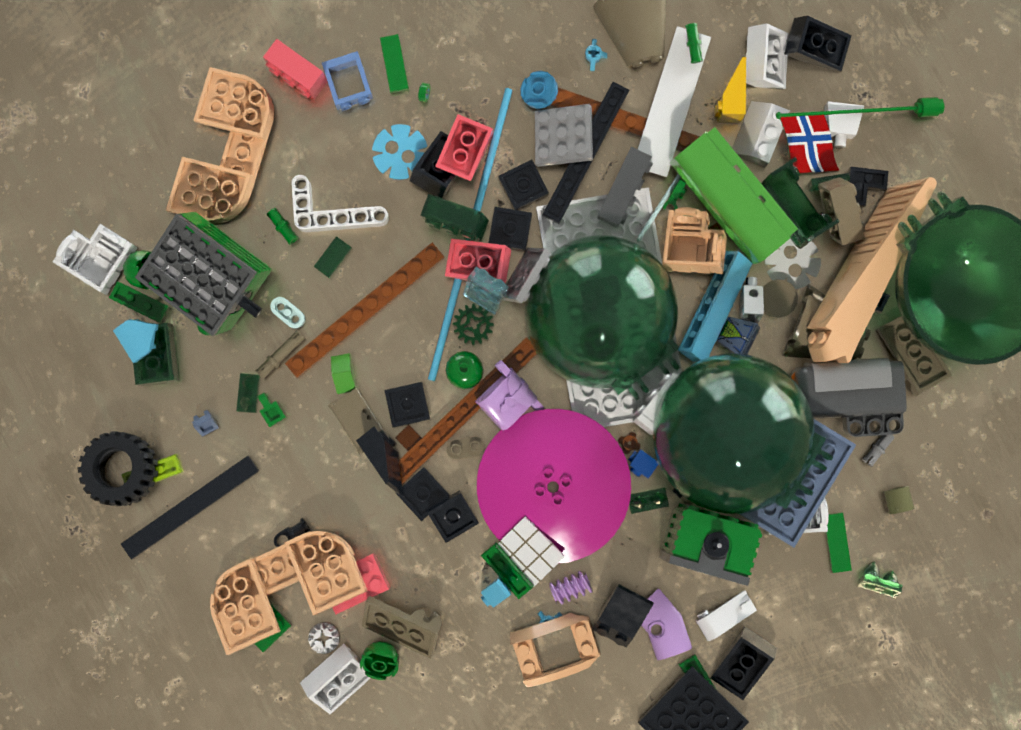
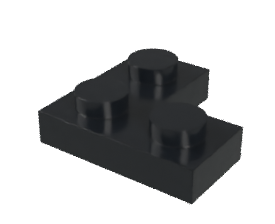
(867, 179)

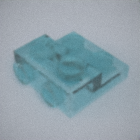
(485, 290)

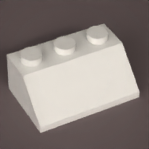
(765, 57)
(759, 133)
(335, 679)

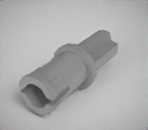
(878, 449)

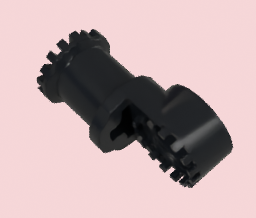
(296, 530)

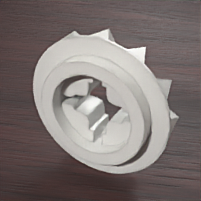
(328, 630)

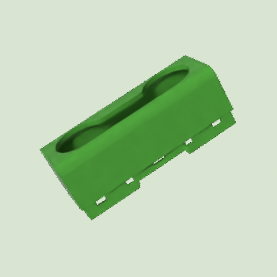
(733, 196)

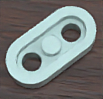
(287, 313)

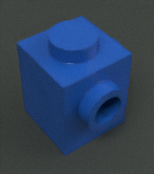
(642, 464)

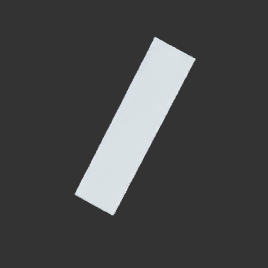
(671, 102)

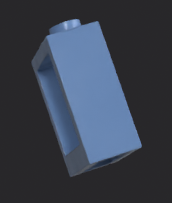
(342, 63)

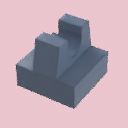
(205, 423)

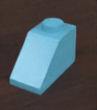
(495, 593)

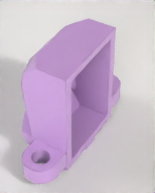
(507, 398)

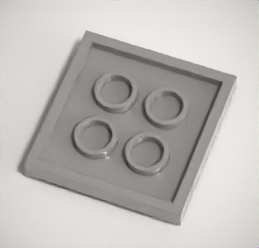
(563, 135)
(526, 274)

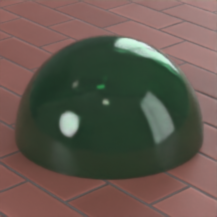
(962, 281)
(603, 314)
(736, 435)

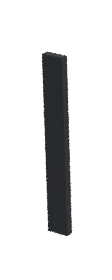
(576, 171)
(190, 507)

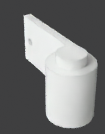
(726, 616)

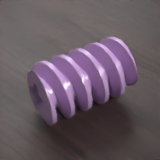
(570, 588)

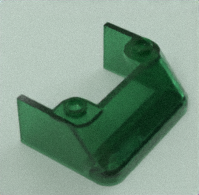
(790, 197)

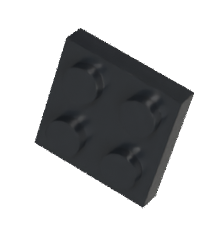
(523, 184)
(510, 228)
(407, 404)
(422, 493)
(452, 516)

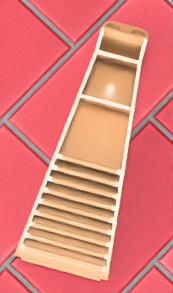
(865, 274)

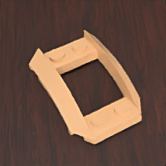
(528, 656)

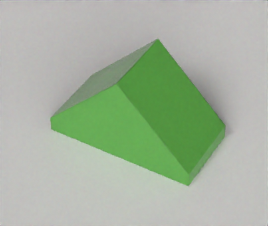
(342, 373)

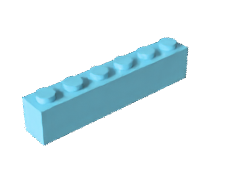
(715, 307)

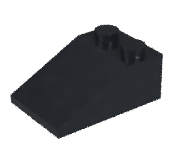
(817, 43)
(430, 177)
(383, 456)
(622, 615)
(744, 663)

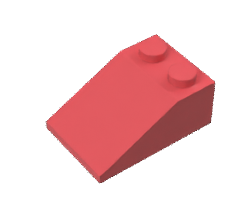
(464, 147)
(467, 255)

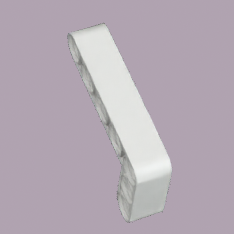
(332, 215)

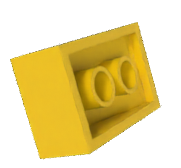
(733, 101)

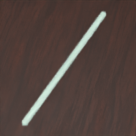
(658, 208)

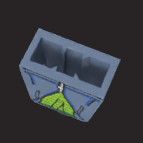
(738, 335)

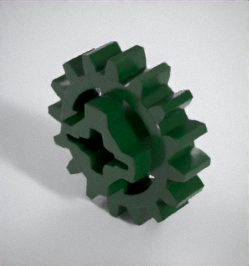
(481, 320)

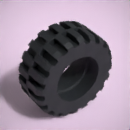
(94, 465)

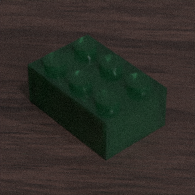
(454, 218)
(161, 363)

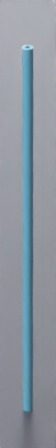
(477, 206)

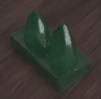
(248, 393)
(648, 500)
(887, 586)

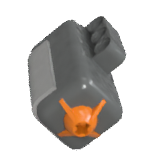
(856, 393)

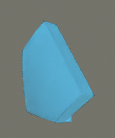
(136, 338)

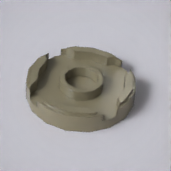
(779, 298)

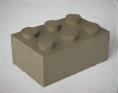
(840, 203)

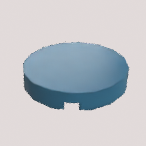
(539, 89)

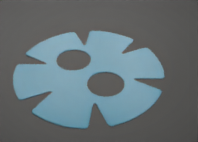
(386, 160)

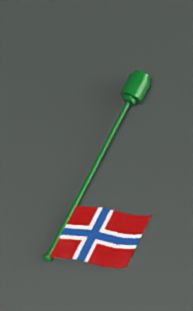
(811, 140)

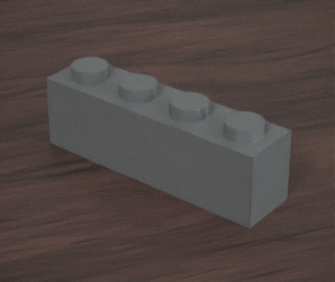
(624, 187)

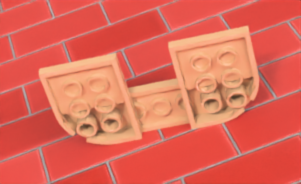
(223, 191)
(316, 559)

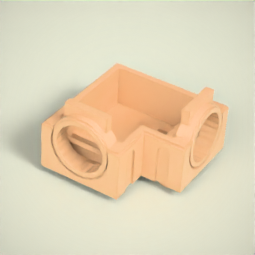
(691, 244)

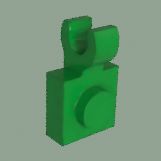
(678, 192)
(271, 412)

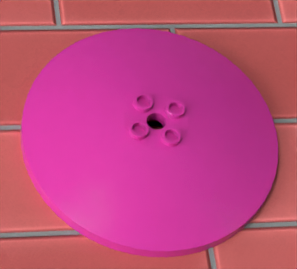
(560, 449)

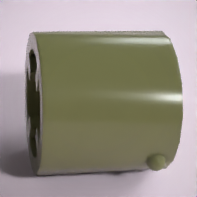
(899, 500)

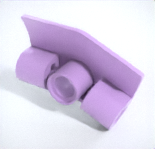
(673, 635)

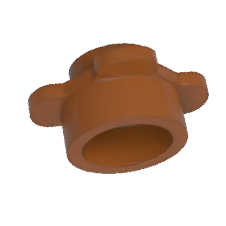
(634, 443)

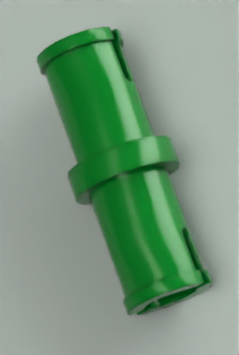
(694, 43)
(282, 226)

